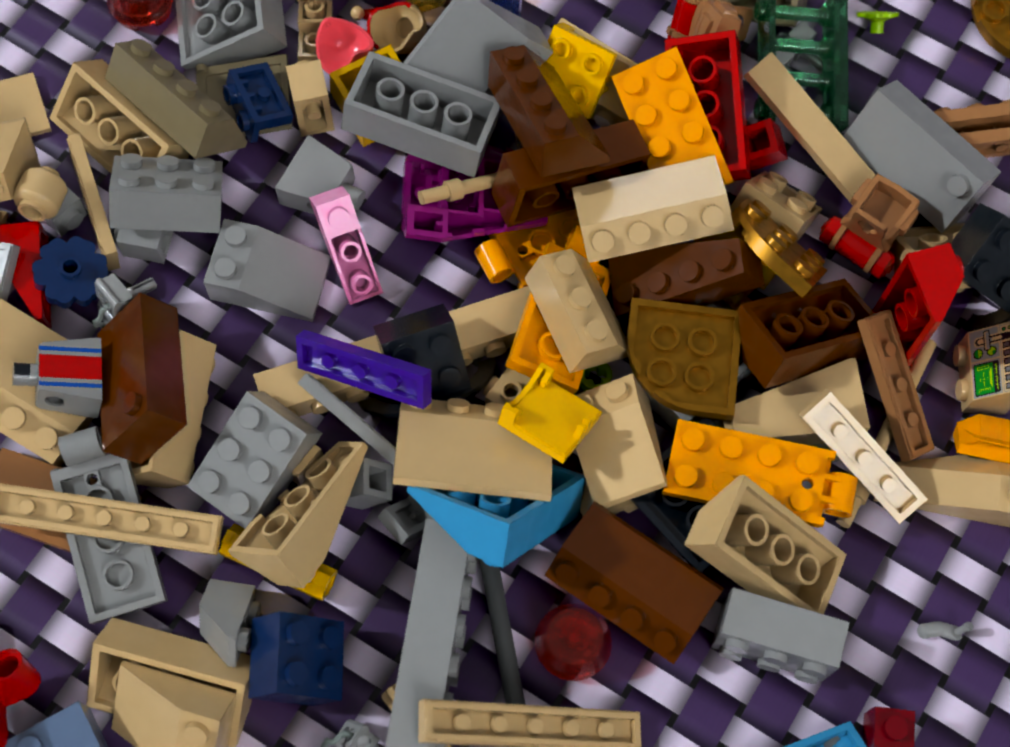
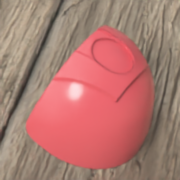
(341, 43)

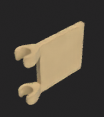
(22, 99)

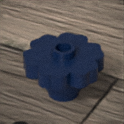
(69, 271)

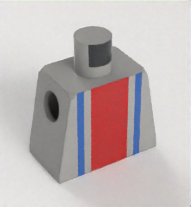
(65, 376)

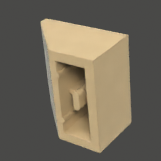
(786, 205)

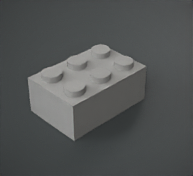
(165, 194)
(253, 458)
(779, 636)

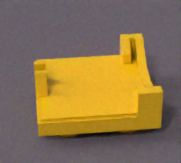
(581, 66)
(549, 416)

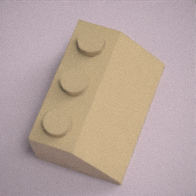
(576, 310)

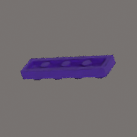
(364, 369)

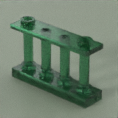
(831, 49)

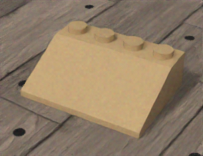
(19, 416)
(465, 450)

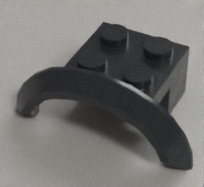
(985, 254)
(431, 342)

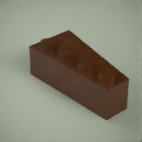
(685, 274)

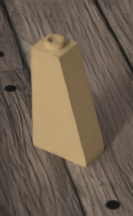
(777, 410)

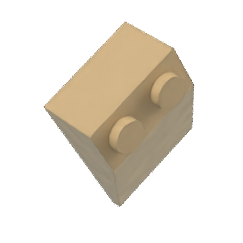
(622, 448)
(170, 710)

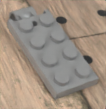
(110, 573)

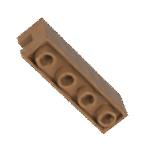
(982, 126)

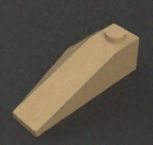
(963, 487)
(299, 531)

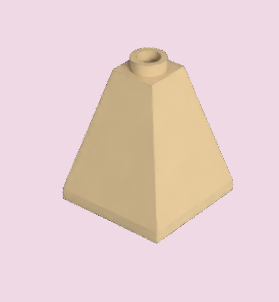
(16, 155)

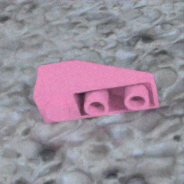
(346, 244)

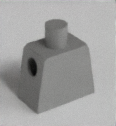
(314, 172)

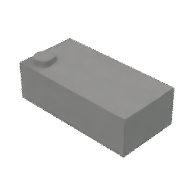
(420, 114)
(921, 154)

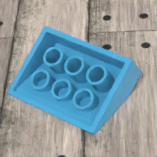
(500, 526)

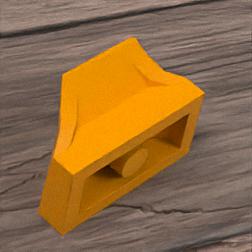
(983, 437)

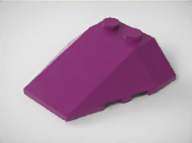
(453, 220)

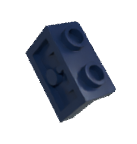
(256, 99)

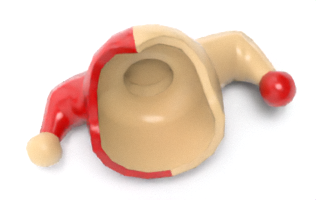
(395, 24)

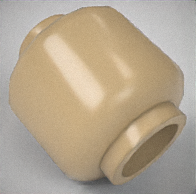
(40, 193)

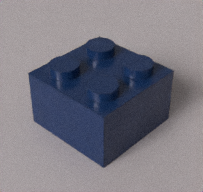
(296, 659)

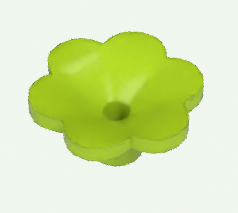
(877, 19)

